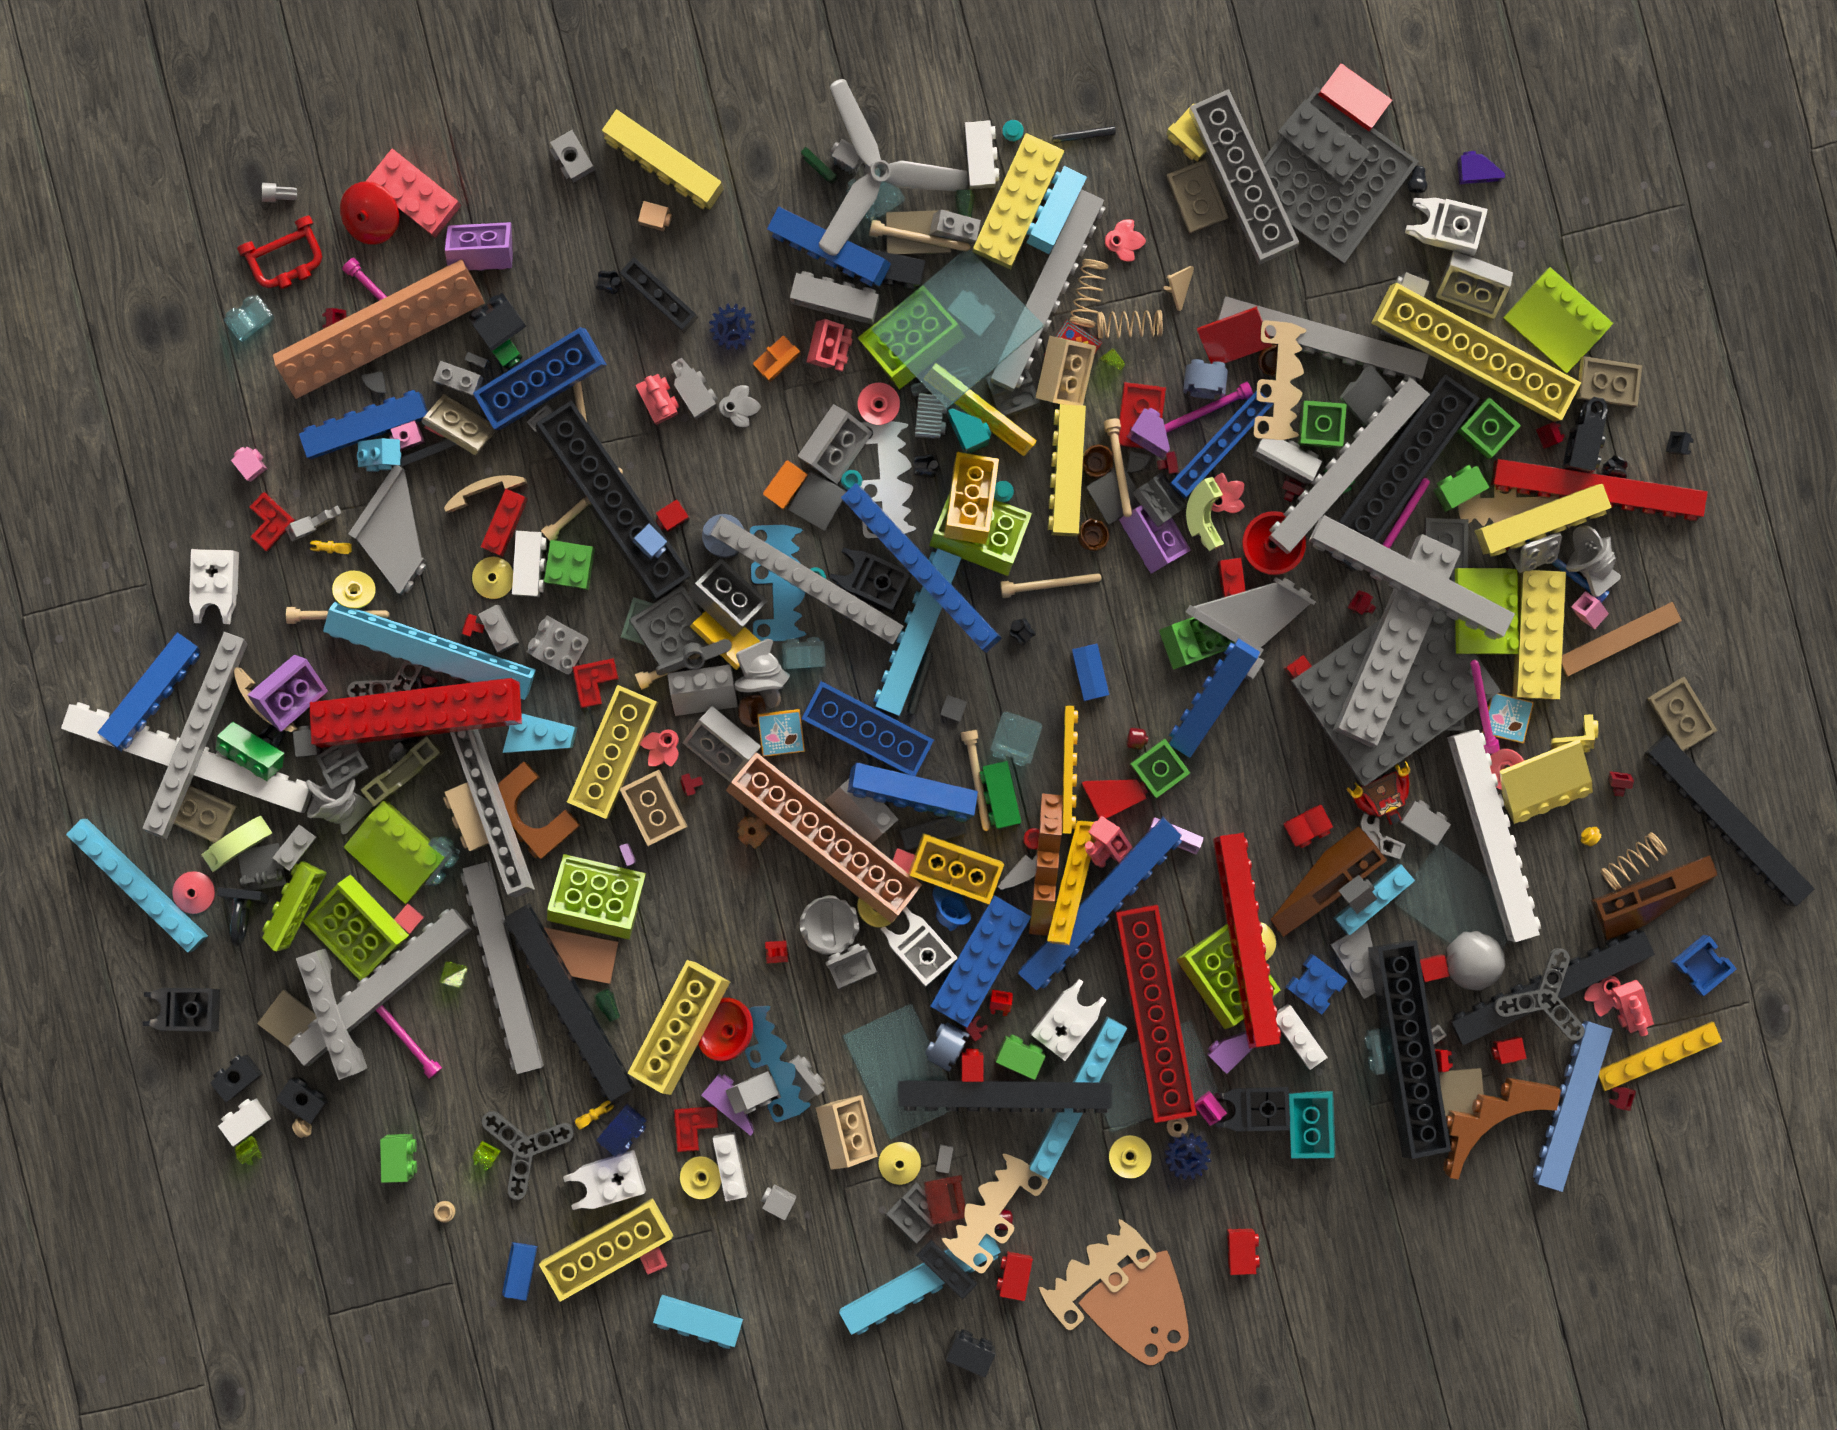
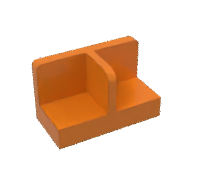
(776, 358)
(785, 484)

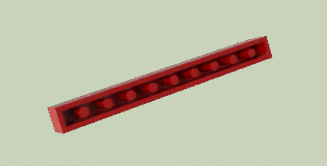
(1620, 491)
(1246, 940)

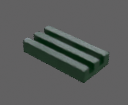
(818, 165)

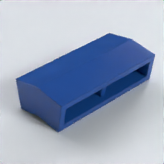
(1090, 672)
(519, 1271)

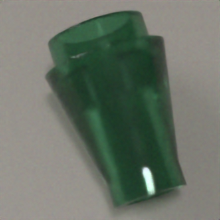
(965, 202)
(606, 1002)

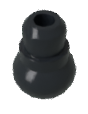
(1418, 180)

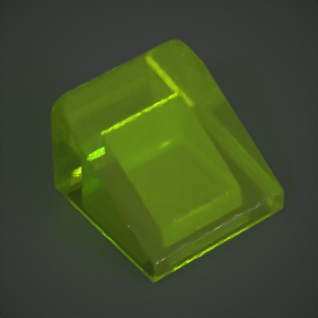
(1113, 359)

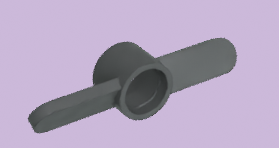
(705, 653)

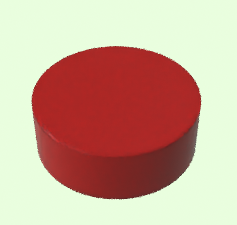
(1031, 838)

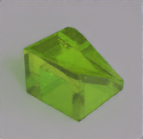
(453, 974)

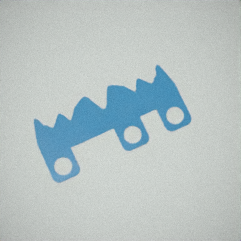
(785, 595)
(783, 1073)

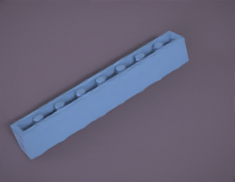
(1572, 1106)

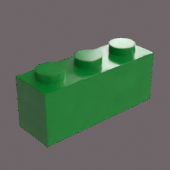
(249, 751)
(1000, 795)

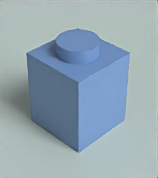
(650, 542)

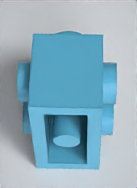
(378, 454)

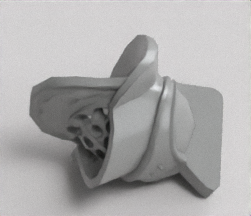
(1593, 559)
(761, 672)
(339, 805)

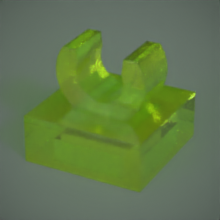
(247, 1150)
(485, 1155)

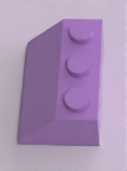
(480, 245)
(1150, 433)
(1154, 544)
(287, 692)

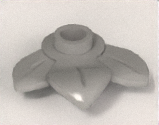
(742, 406)

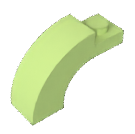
(1199, 513)
(236, 843)

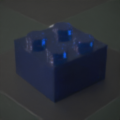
(620, 1131)

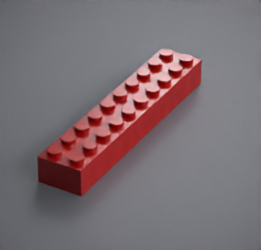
(415, 712)
(1155, 1013)

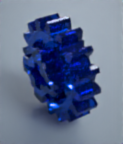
(737, 318)
(1175, 1153)

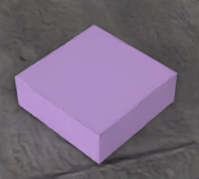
(627, 854)

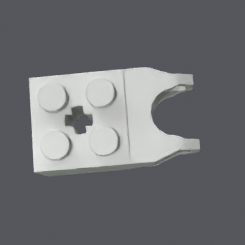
(1443, 222)
(213, 590)
(914, 943)
(1073, 1016)
(600, 1180)

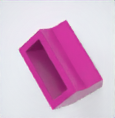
(1210, 1108)

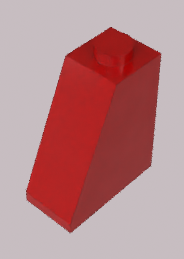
(1114, 795)

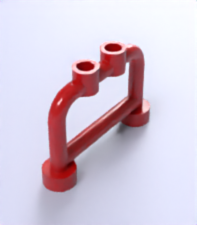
(284, 279)

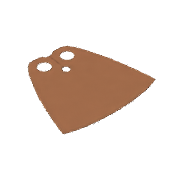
(1146, 1301)

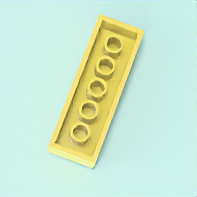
(662, 159)
(1018, 201)
(1068, 470)
(1539, 520)
(1539, 634)
(612, 752)
(678, 1027)
(606, 1250)

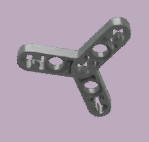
(388, 685)
(1546, 988)
(516, 1143)

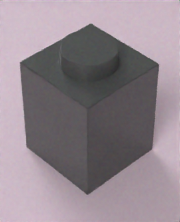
(303, 744)
(1358, 893)

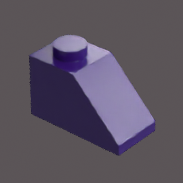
(1477, 169)

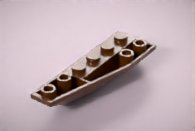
(1335, 868)
(1648, 899)

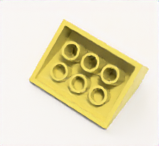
(1546, 782)

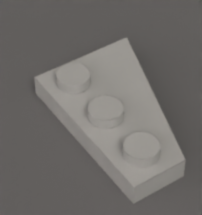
(1355, 958)

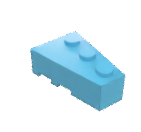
(539, 735)

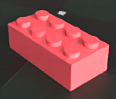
(415, 193)

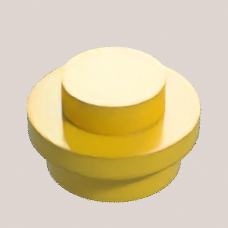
(1590, 836)

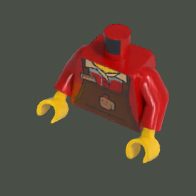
(1384, 794)

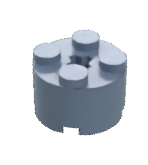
(1205, 379)
(714, 545)
(947, 1046)

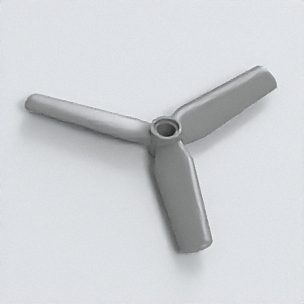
(865, 190)

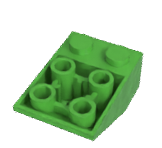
(1191, 642)

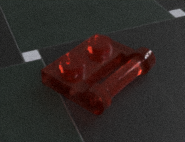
(939, 1199)

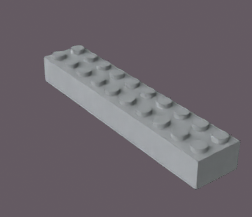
(1392, 650)

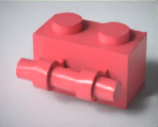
(826, 343)
(657, 399)
(1108, 842)
(1633, 1007)

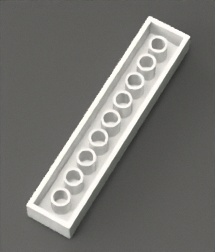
(1493, 835)

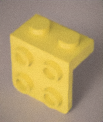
(1187, 137)
(1587, 741)

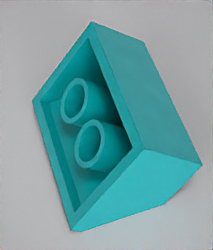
(969, 431)
(1312, 1124)

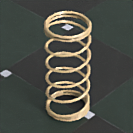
(1096, 265)
(1157, 320)
(1610, 878)

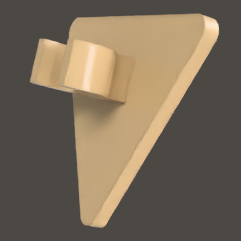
(1179, 285)

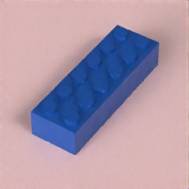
(539, 378)
(867, 729)
(980, 961)

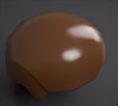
(1268, 360)
(1097, 461)
(1093, 535)
(750, 708)

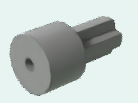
(271, 192)

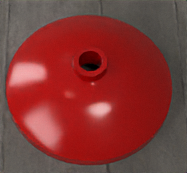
(378, 209)
(1257, 549)
(717, 1041)

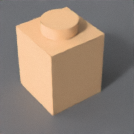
(654, 216)

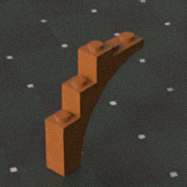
(1046, 864)
(1489, 1110)

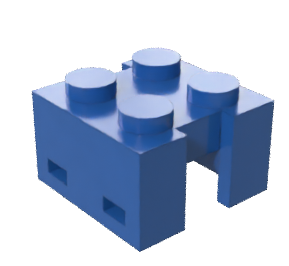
(1703, 965)
(1316, 984)

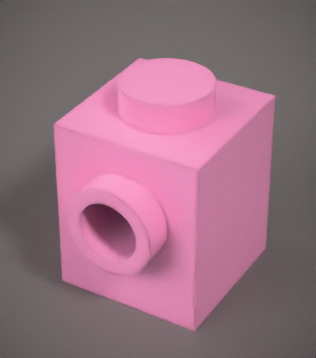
(408, 434)
(249, 463)
(1590, 610)

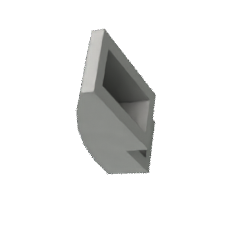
(1020, 873)

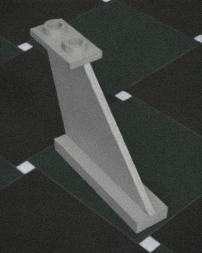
(390, 532)
(1255, 613)

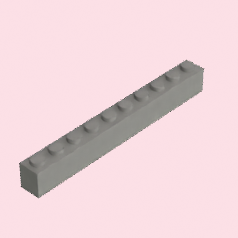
(1051, 284)
(1340, 343)
(1348, 466)
(1411, 577)
(806, 580)
(195, 736)
(492, 812)
(503, 968)
(385, 982)

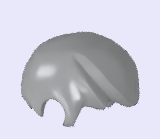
(829, 925)
(1475, 960)

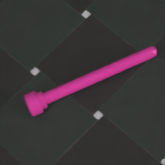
(352, 268)
(1243, 392)
(1406, 513)
(1492, 743)
(430, 1067)

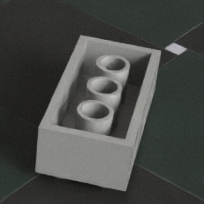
(834, 298)

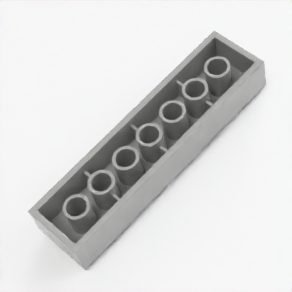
(1243, 176)

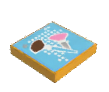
(1509, 717)
(781, 732)

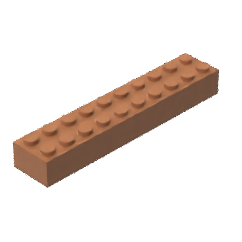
(378, 329)
(823, 837)

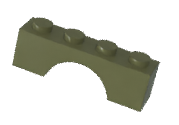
(402, 772)

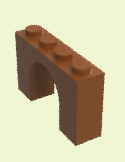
(542, 839)

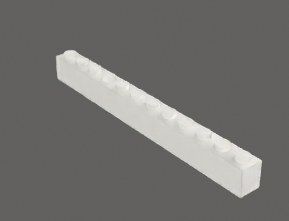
(210, 767)

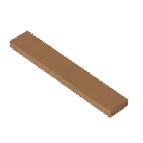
(1620, 638)

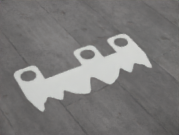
(891, 464)

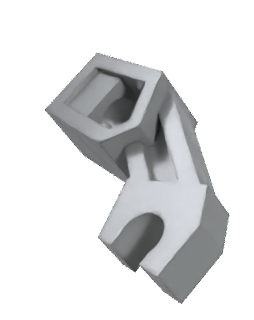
(307, 525)
(1373, 833)

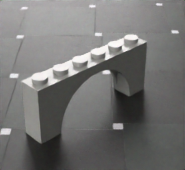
(317, 978)

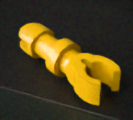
(330, 547)
(594, 1114)

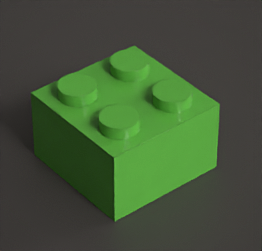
(1322, 424)
(1488, 428)
(1461, 488)
(569, 565)
(1159, 768)
(1020, 1056)
(397, 1158)

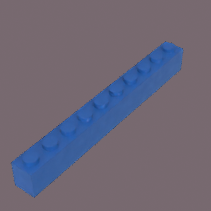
(921, 568)
(1102, 901)

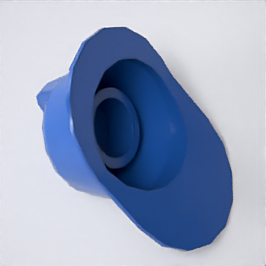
(950, 908)

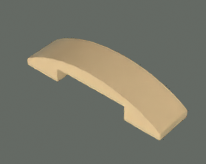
(459, 500)
(245, 683)

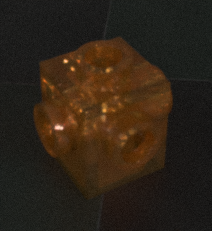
(760, 835)

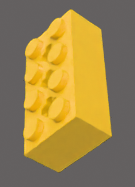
(971, 498)
(960, 881)

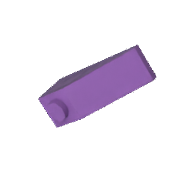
(1229, 1051)
(718, 1097)

